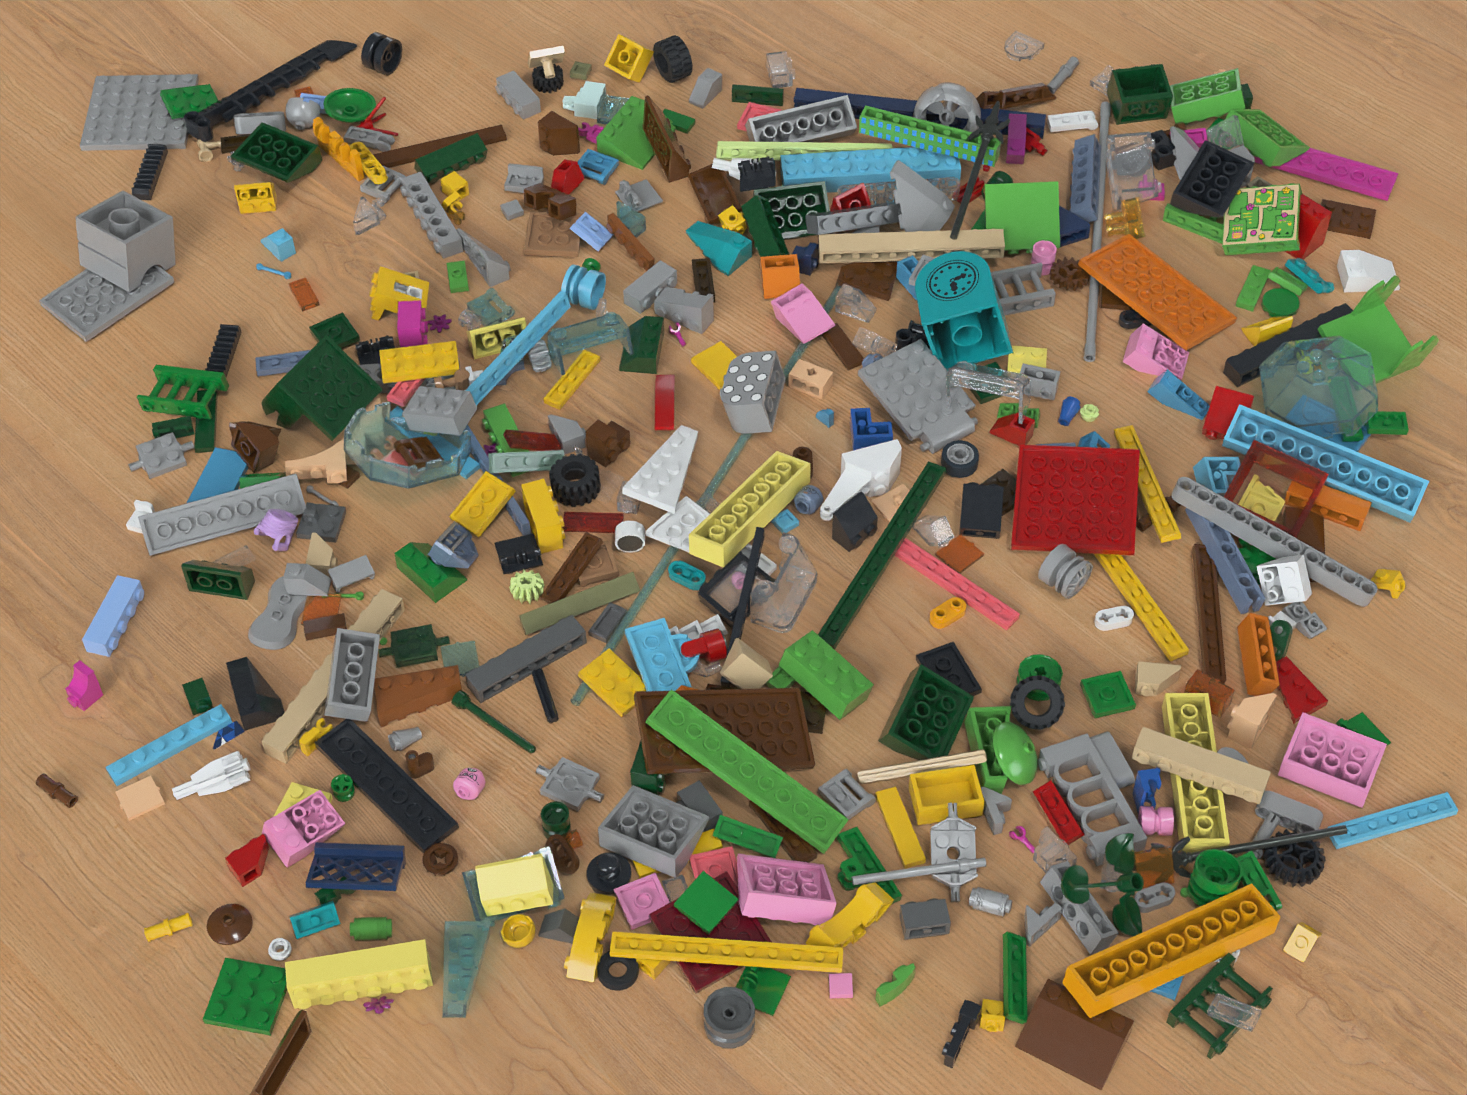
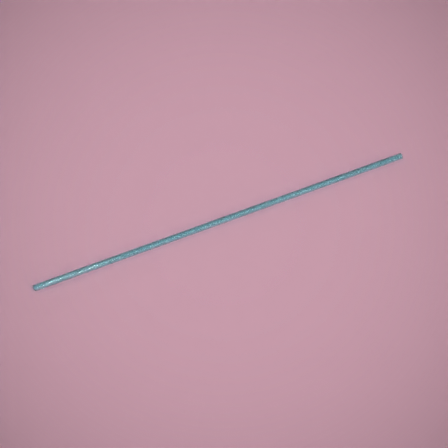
(711, 489)

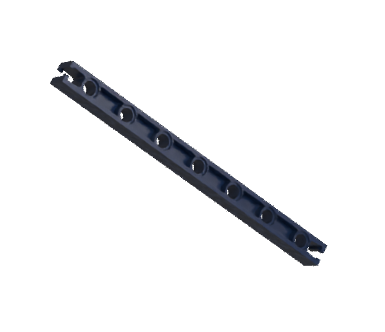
(802, 97)

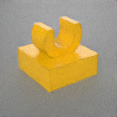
(451, 202)

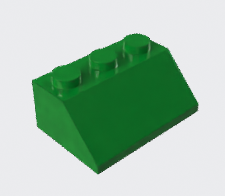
(430, 577)

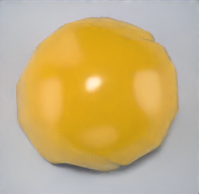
(518, 931)

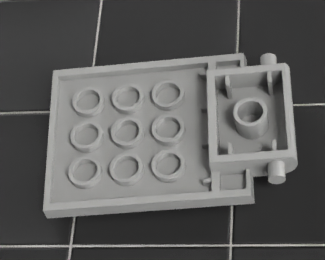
(914, 394)

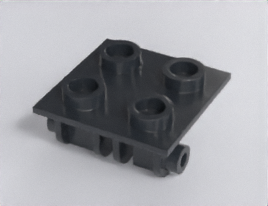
(758, 174)
(370, 352)
(518, 553)

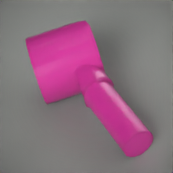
(677, 333)
(1022, 832)

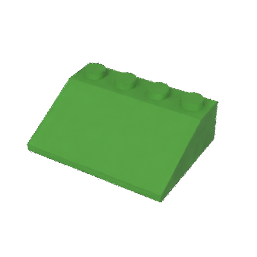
(1207, 97)
(625, 138)
(1267, 138)

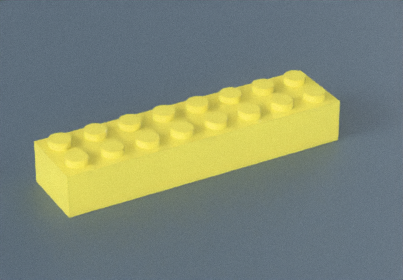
(748, 507)
(1197, 807)

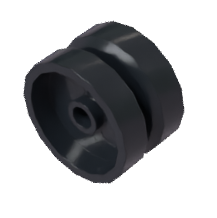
(381, 53)

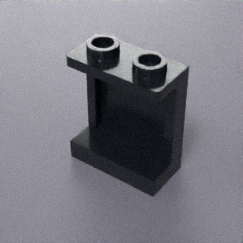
(981, 510)

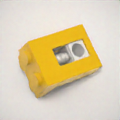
(392, 287)

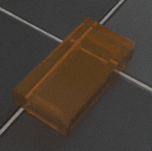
(304, 294)

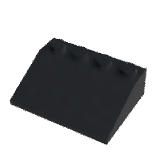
(1211, 181)

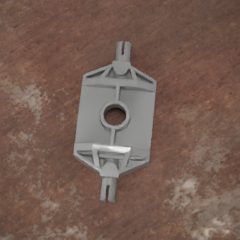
(953, 834)

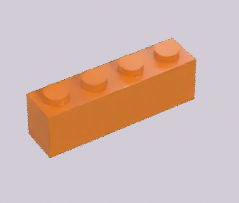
(1331, 505)
(1258, 655)

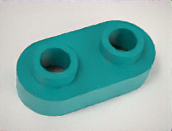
(688, 575)

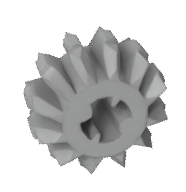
(540, 356)

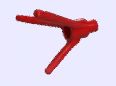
(368, 123)

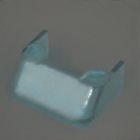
(585, 335)

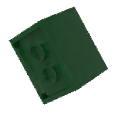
(1139, 94)

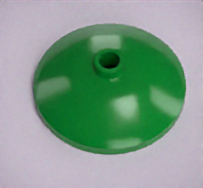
(349, 105)

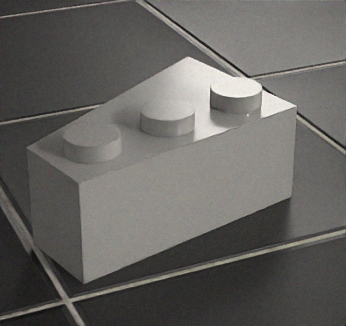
(687, 309)

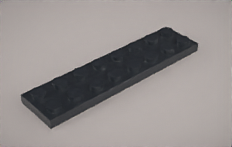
(386, 785)

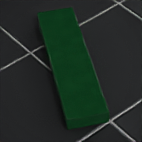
(206, 428)

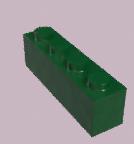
(451, 158)
(764, 227)

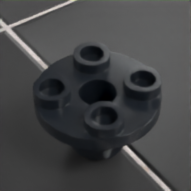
(608, 872)

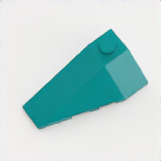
(724, 247)

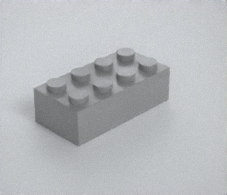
(352, 675)

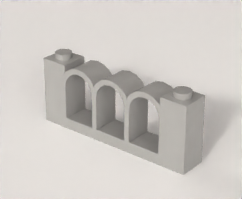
(1075, 754)

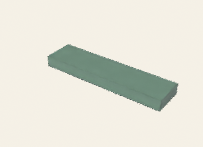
(523, 461)

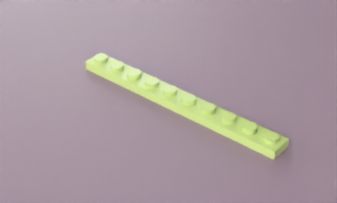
(737, 149)

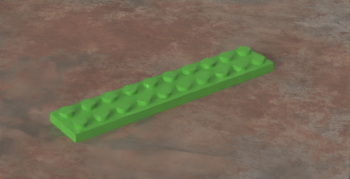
(747, 771)

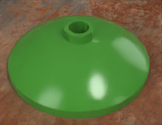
(1015, 753)

